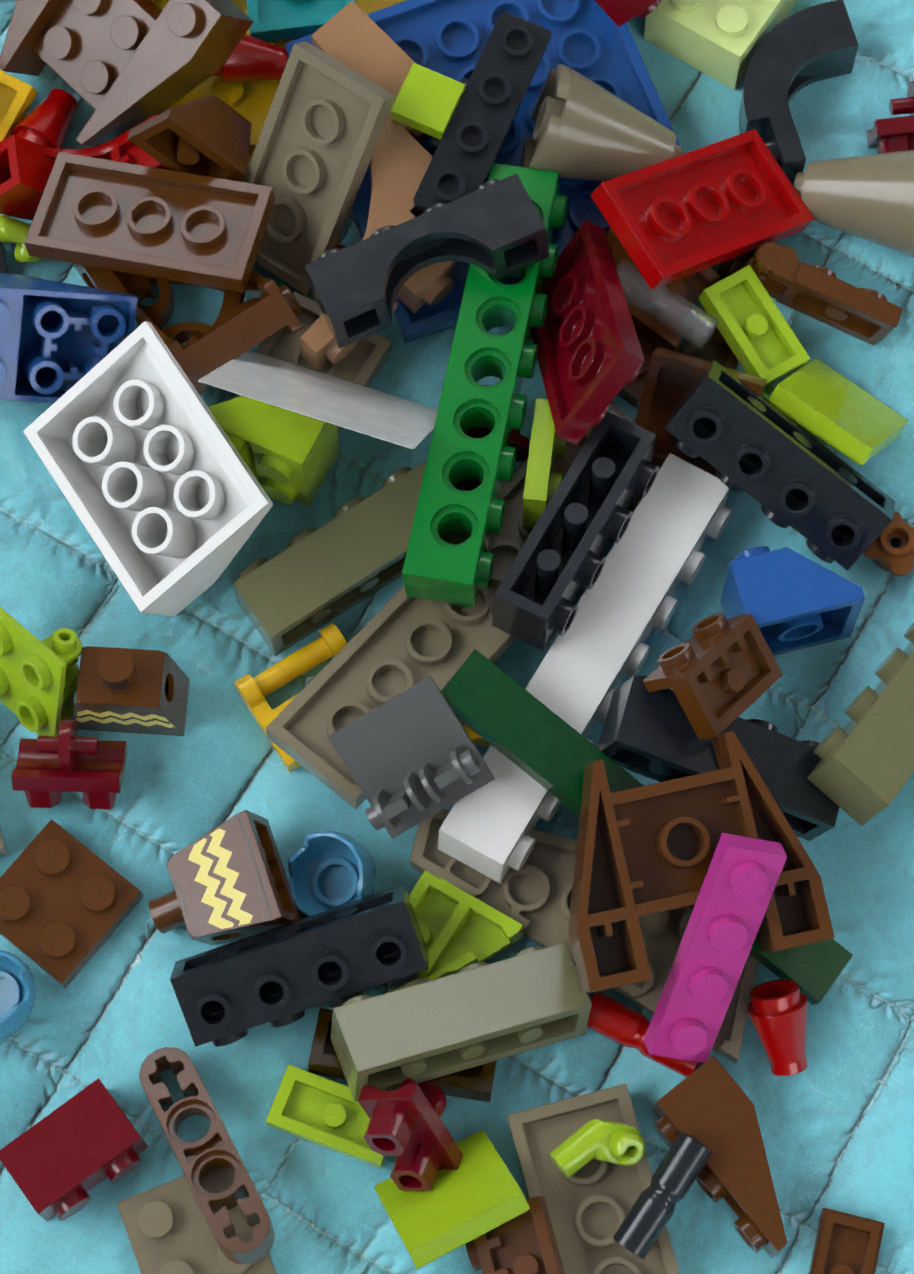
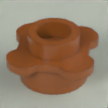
(896, 560)

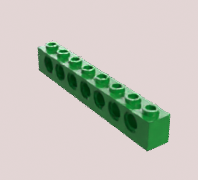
(457, 571)

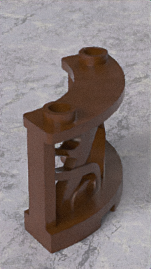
(209, 347)

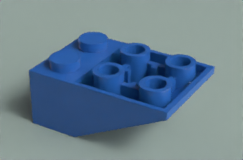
(56, 334)

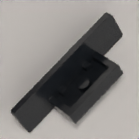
(483, 112)

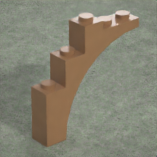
(393, 169)

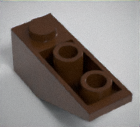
(725, 1120)

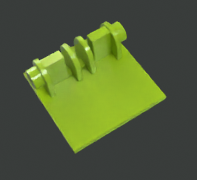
(38, 675)

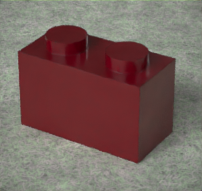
(73, 1152)

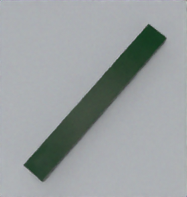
(557, 758)

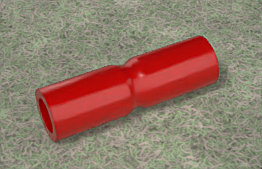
(629, 1029)

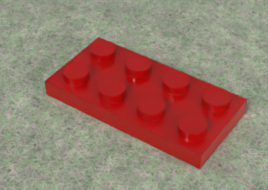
(701, 208)

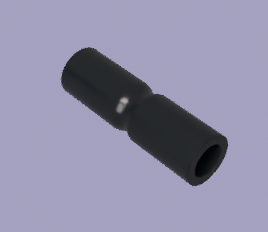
(658, 1201)

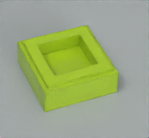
(427, 101)

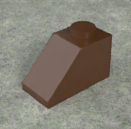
(198, 139)

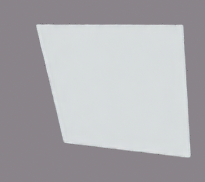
(325, 398)

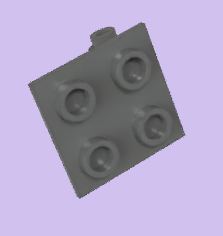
(411, 758)

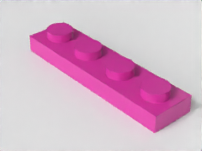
(715, 947)

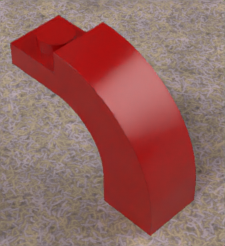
(28, 165)

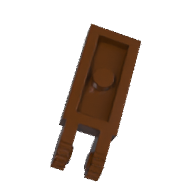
(822, 295)

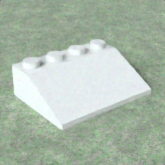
(150, 474)

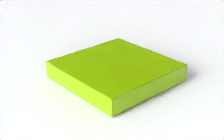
(837, 411)
(458, 1206)

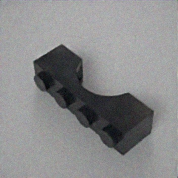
(486, 228)

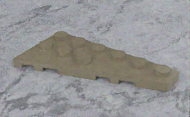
(542, 902)

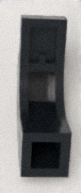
(792, 55)

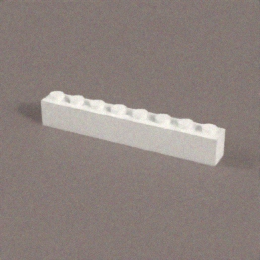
(589, 662)

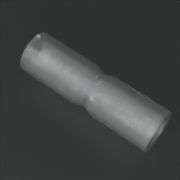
(668, 307)

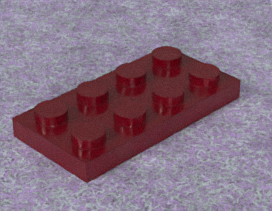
(587, 335)

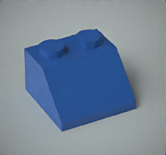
(790, 598)

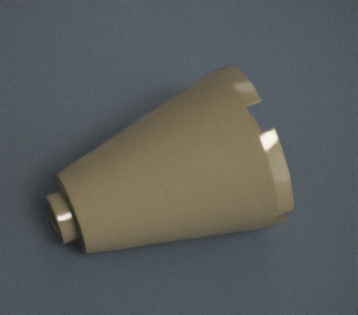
(591, 131)
(864, 196)

